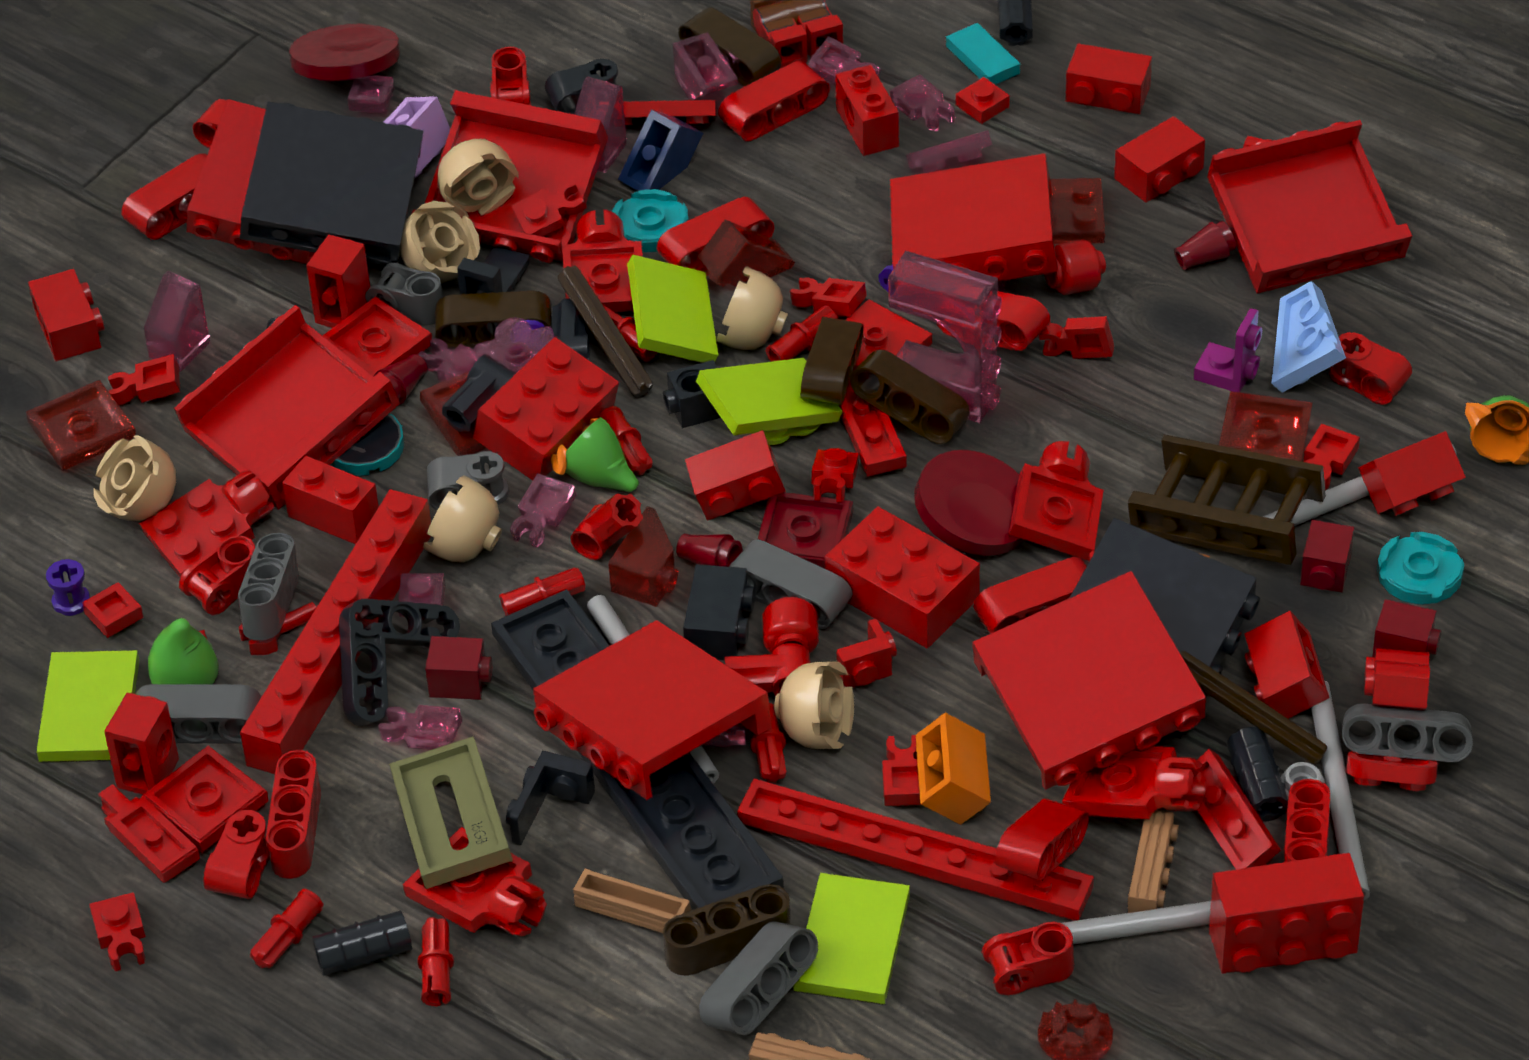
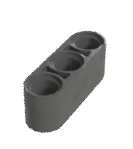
(782, 574)
(268, 586)
(206, 710)
(1425, 746)
(758, 978)

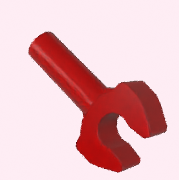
(292, 620)

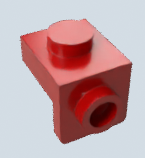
(868, 659)

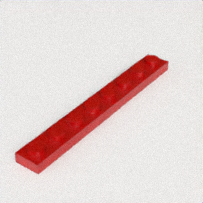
(909, 848)

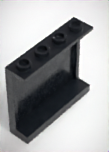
(330, 177)
(1191, 593)

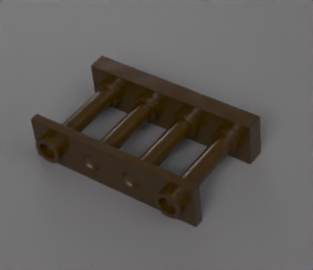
(1221, 528)

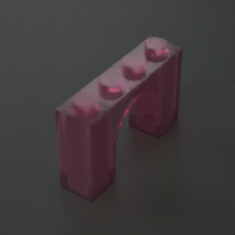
(965, 306)

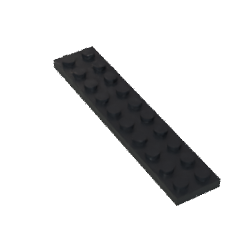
(687, 818)

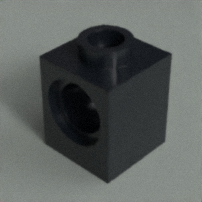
(687, 398)

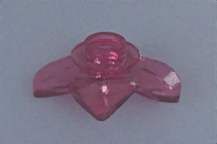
(515, 343)

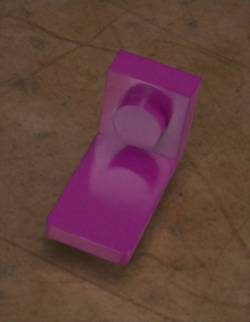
(1228, 366)

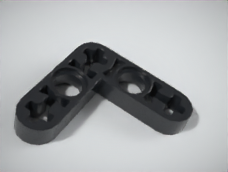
(372, 641)

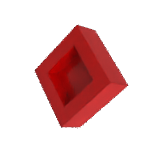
(982, 100)
(112, 610)

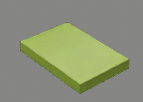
(672, 309)
(764, 397)
(81, 700)
(857, 937)

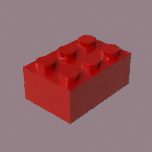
(544, 408)
(905, 576)
(1285, 913)

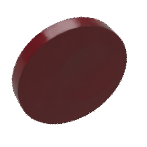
(344, 52)
(968, 501)

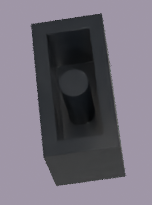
(718, 609)

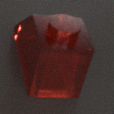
(737, 247)
(644, 562)

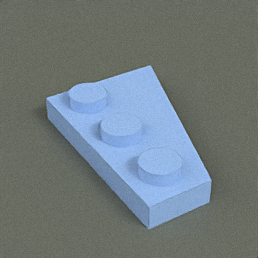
(1304, 338)

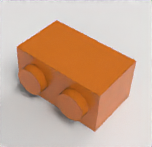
(953, 768)

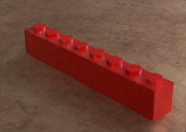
(312, 668)

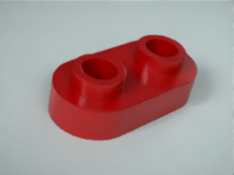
(1408, 772)

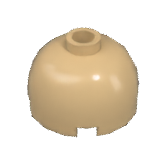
(476, 177)
(438, 240)
(753, 312)
(135, 480)
(464, 523)
(816, 705)

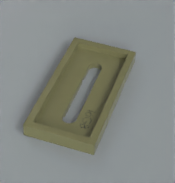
(415, 785)

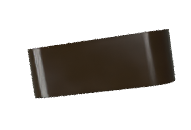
(743, 50)
(474, 317)
(832, 360)
(910, 396)
(722, 929)

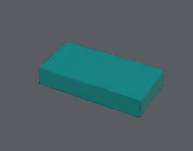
(982, 54)

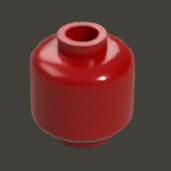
(1078, 267)
(790, 622)

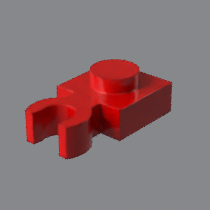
(542, 213)
(838, 294)
(1082, 336)
(149, 381)
(1332, 450)
(833, 472)
(901, 774)
(119, 927)

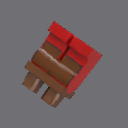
(794, 25)

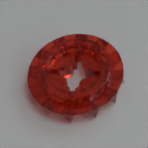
(1069, 1046)

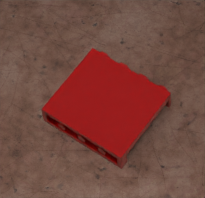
(546, 151)
(224, 181)
(1305, 207)
(978, 217)
(285, 401)
(1091, 679)
(647, 704)

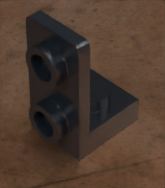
(496, 274)
(551, 775)

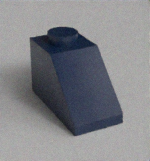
(660, 152)

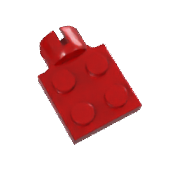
(603, 259)
(1057, 502)
(206, 518)
(1139, 785)
(485, 897)

